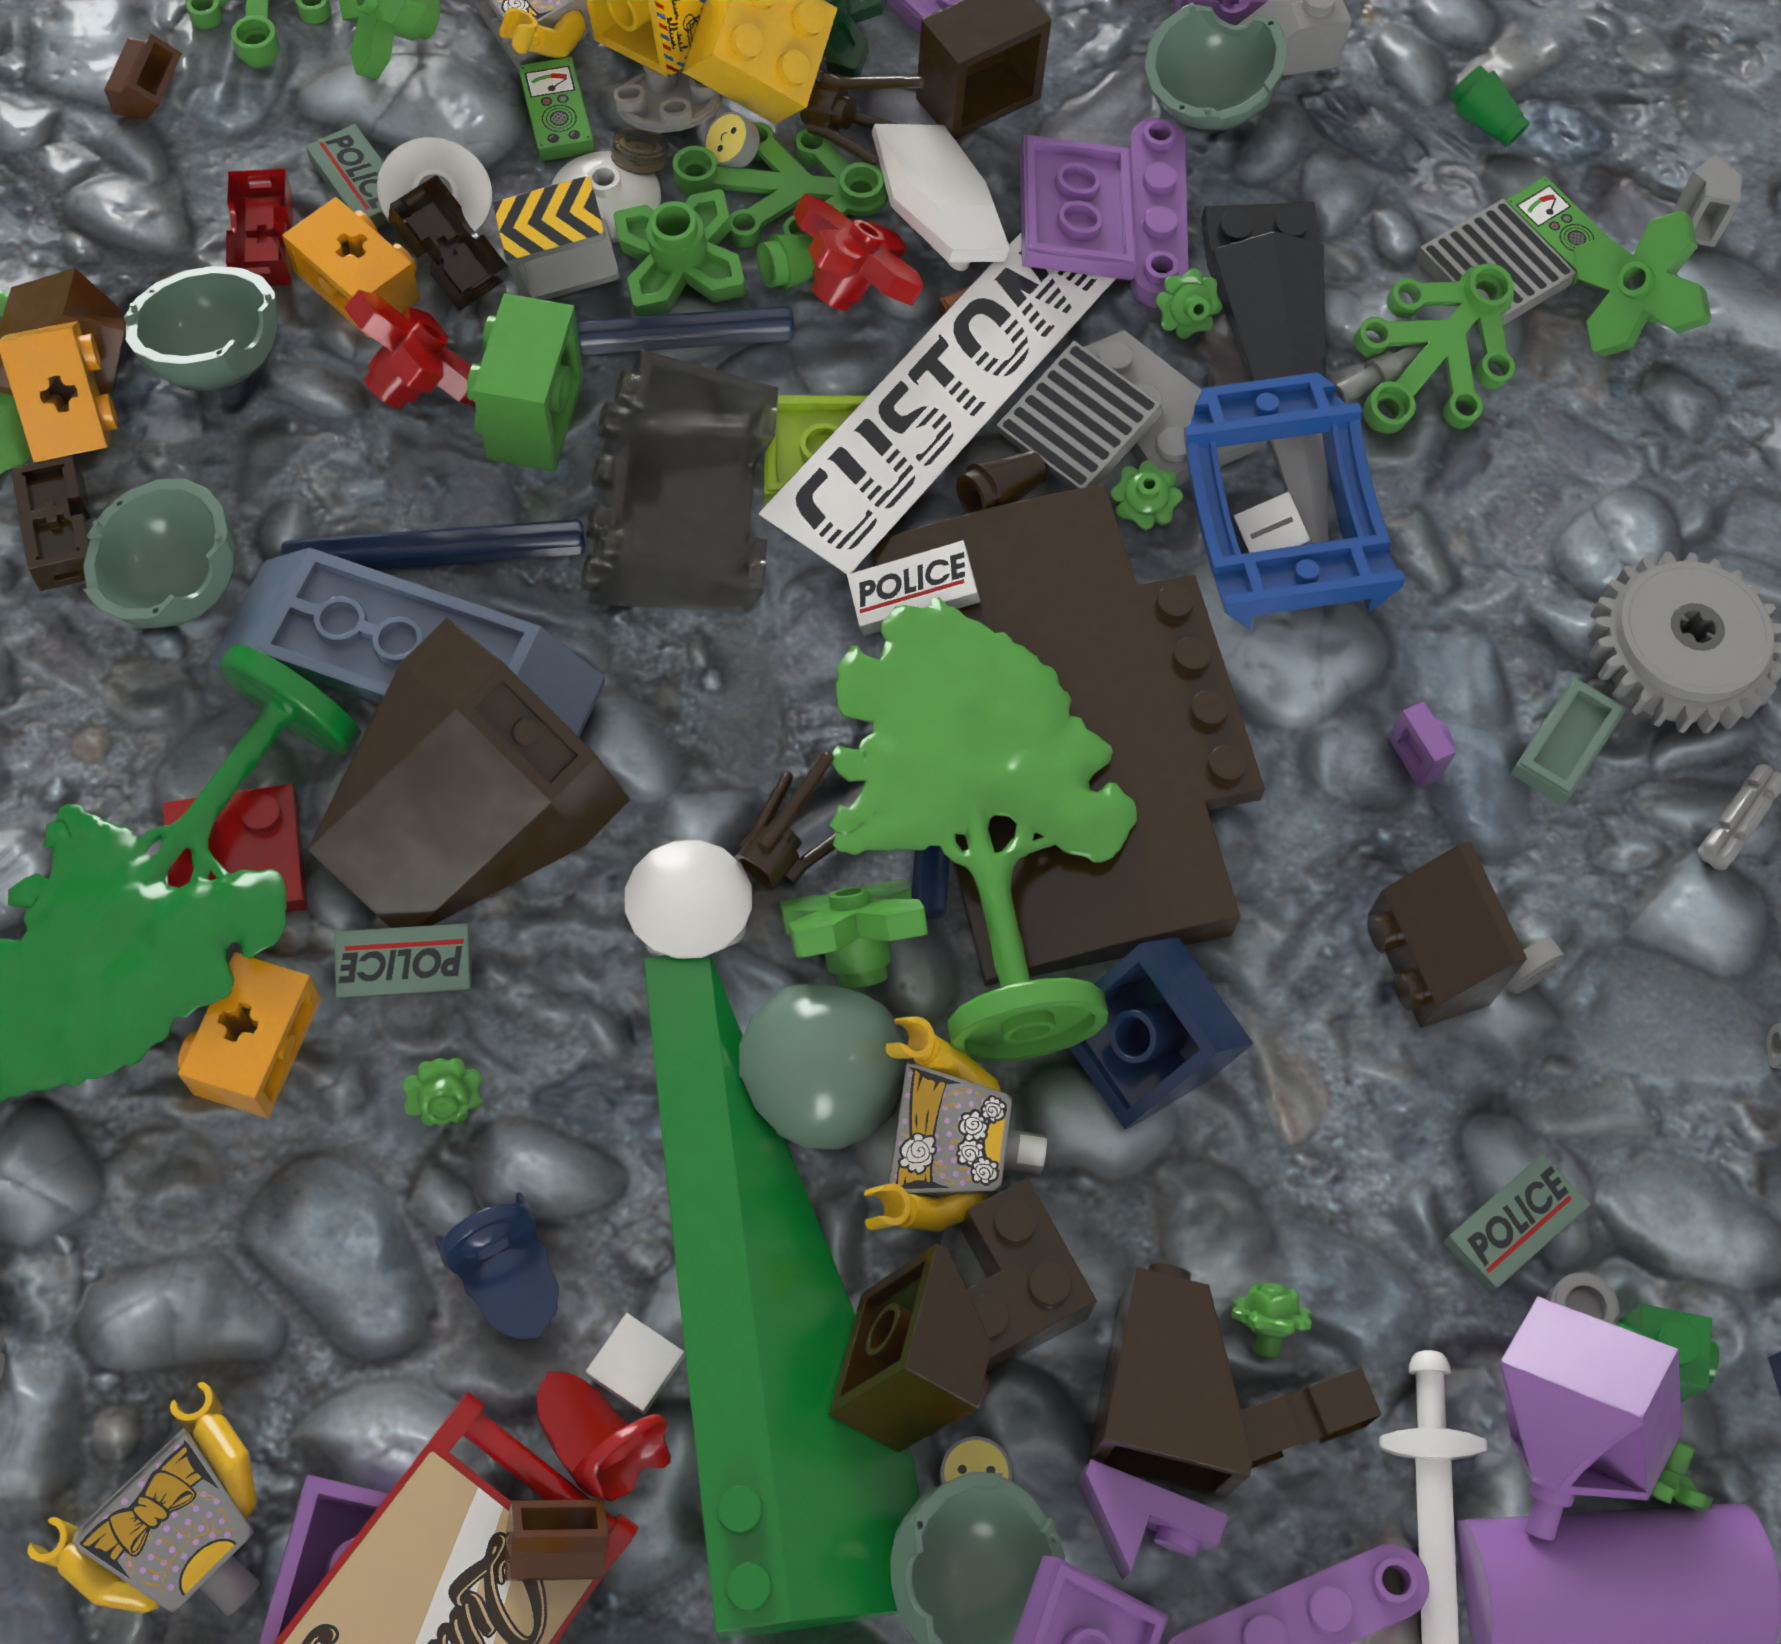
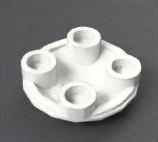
(688, 900)

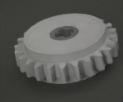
(1686, 642)

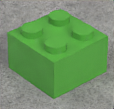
(527, 381)

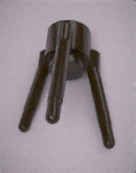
(833, 108)
(771, 846)

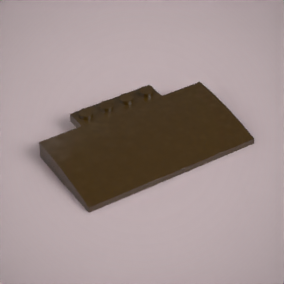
(1143, 681)

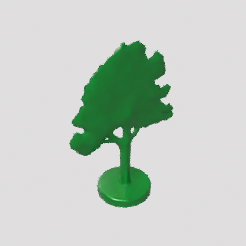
(115, 946)

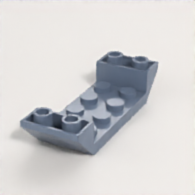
(358, 624)

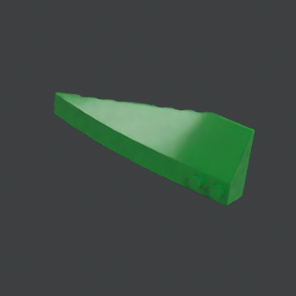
(789, 1496)

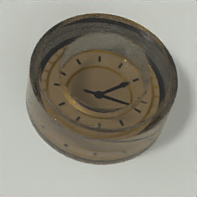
(639, 151)

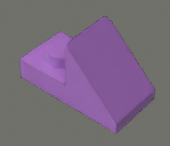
(1128, 1505)

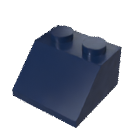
(1161, 1032)

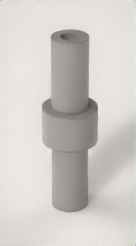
(1377, 370)

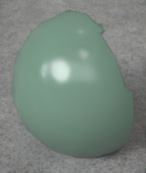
(1215, 70)
(204, 327)
(160, 554)
(822, 1065)
(969, 1560)

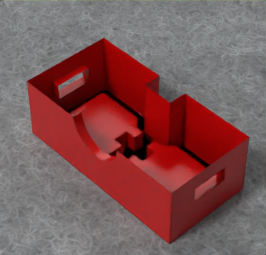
(259, 222)

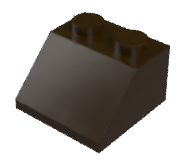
(1445, 937)
(913, 1354)

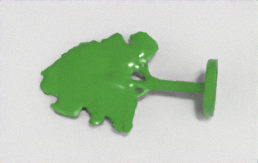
(966, 736)

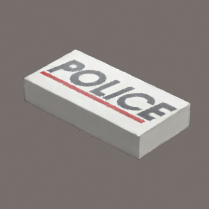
(913, 582)

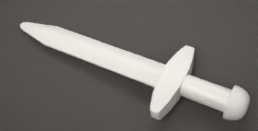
(1433, 1450)

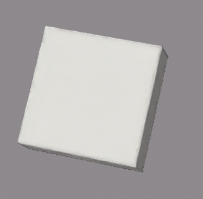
(635, 1363)

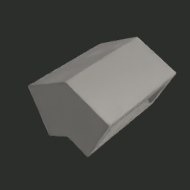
(1711, 199)

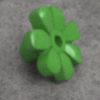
(1677, 1484)

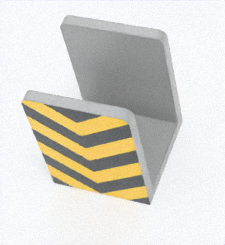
(556, 240)

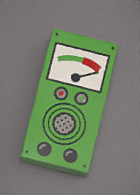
(556, 109)
(1555, 219)

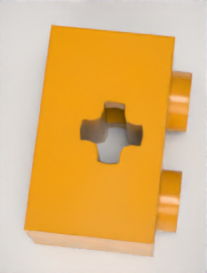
(345, 253)
(50, 426)
(255, 1067)

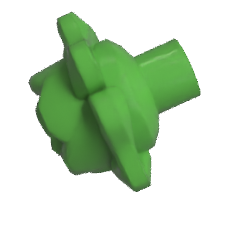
(1188, 303)
(1146, 495)
(442, 1091)
(1271, 1314)

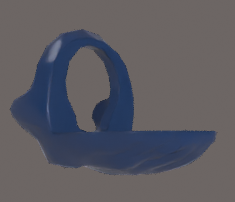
(504, 1268)

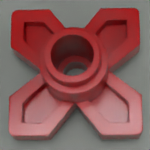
(854, 256)
(411, 353)

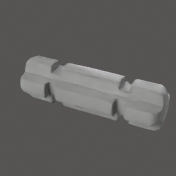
(1741, 817)

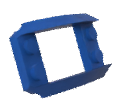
(1303, 574)

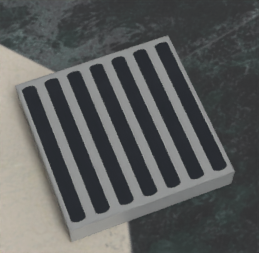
(1504, 239)
(1080, 418)

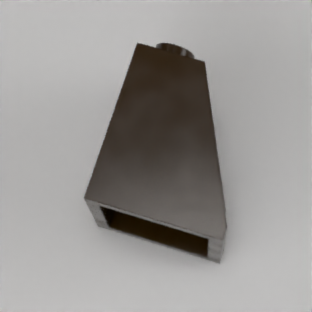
(1169, 1389)

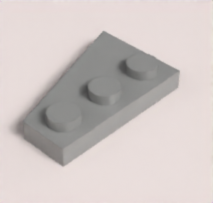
(1176, 394)

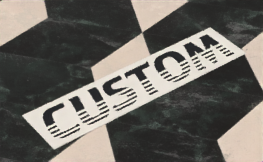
(929, 408)

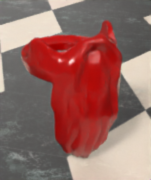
(596, 1442)

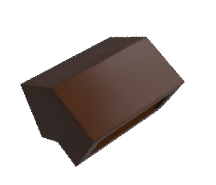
(141, 77)
(556, 1540)

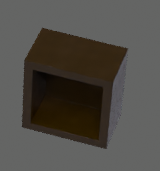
(981, 61)

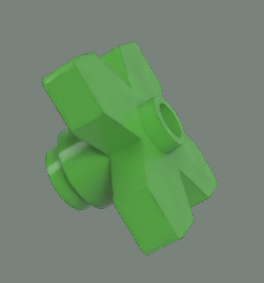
(377, 25)
(679, 249)
(1642, 284)
(854, 928)

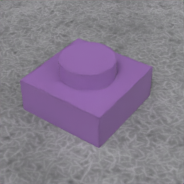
(1422, 744)

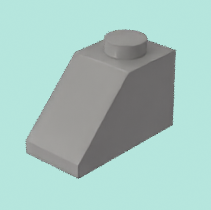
(1312, 31)

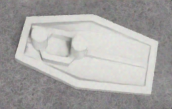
(940, 193)

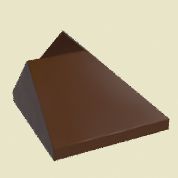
(61, 300)

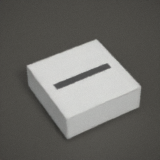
(1272, 525)

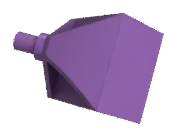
(1588, 1410)

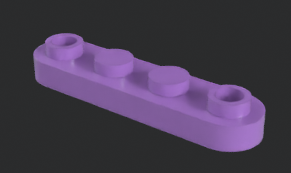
(1159, 206)
(1325, 1607)

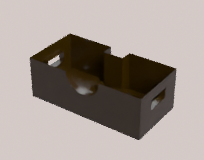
(456, 250)
(53, 520)
(1314, 1413)

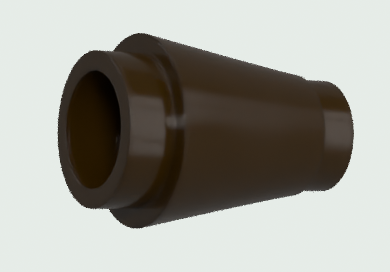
(1000, 480)

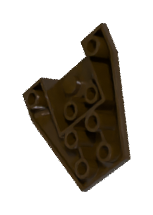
(459, 787)

